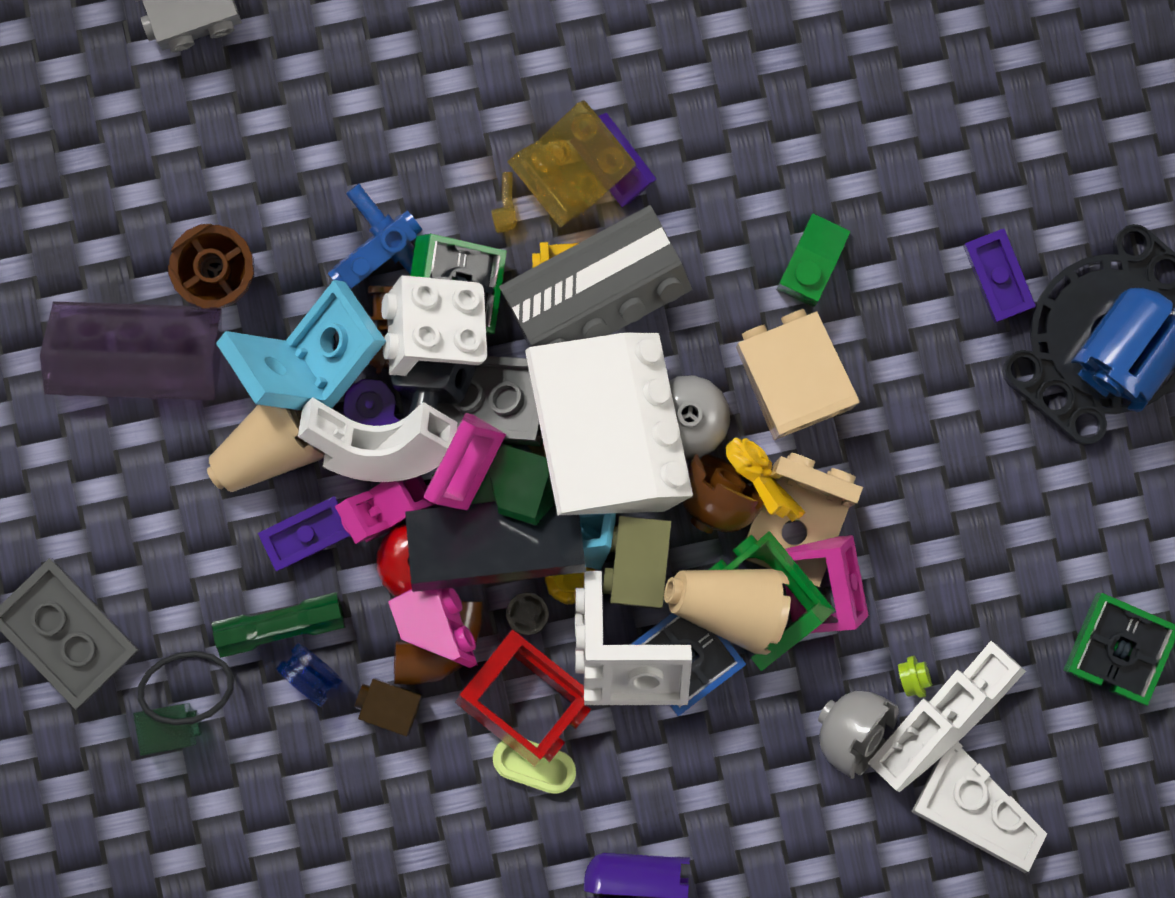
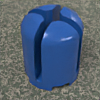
(1131, 348)

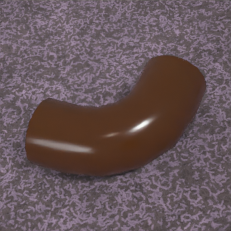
(420, 666)

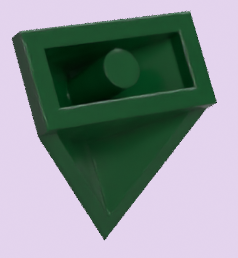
(521, 484)

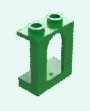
(817, 606)

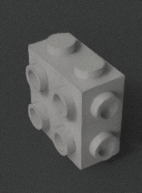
(180, 22)

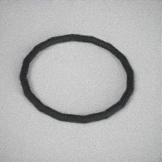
(230, 683)

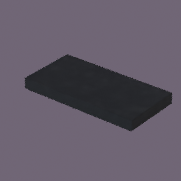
(483, 547)

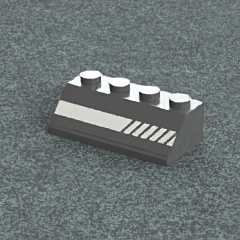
(598, 283)

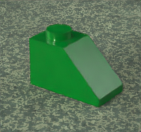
(813, 260)

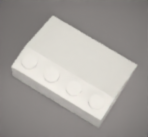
(609, 425)

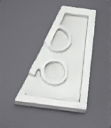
(977, 810)

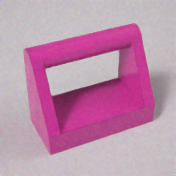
(465, 463)
(844, 580)

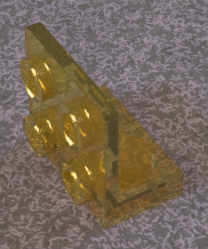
(572, 164)

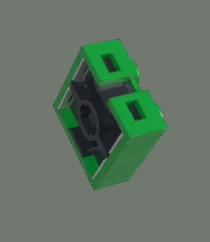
(462, 261)
(1121, 648)

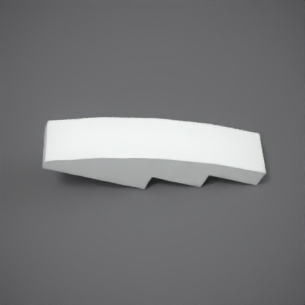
(947, 717)

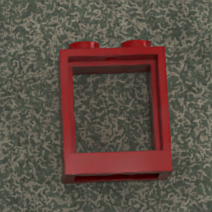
(547, 670)

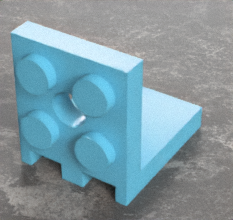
(305, 364)

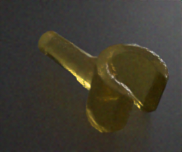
(505, 217)

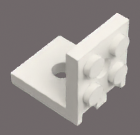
(625, 671)

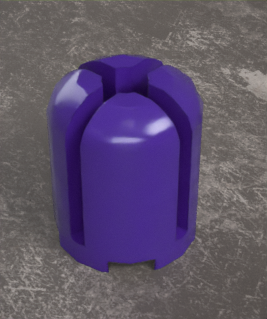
(636, 876)

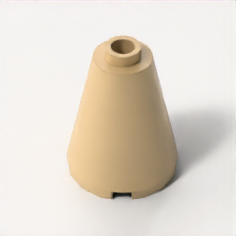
(261, 449)
(733, 604)

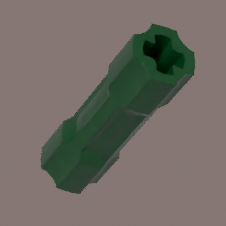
(248, 632)

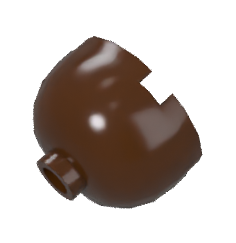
(196, 254)
(720, 496)

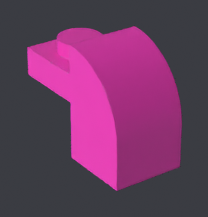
(382, 508)

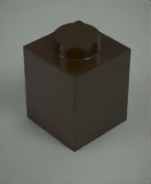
(388, 706)

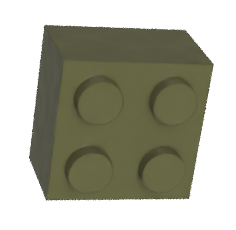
(638, 562)

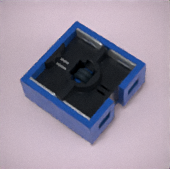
(712, 656)

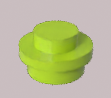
(914, 677)

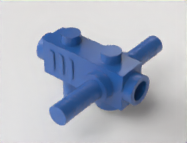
(389, 240)

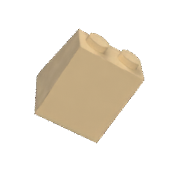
(795, 373)

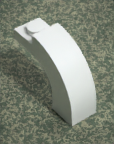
(378, 452)

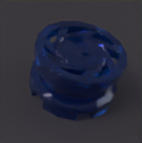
(305, 678)

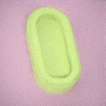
(546, 776)

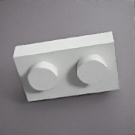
(434, 323)

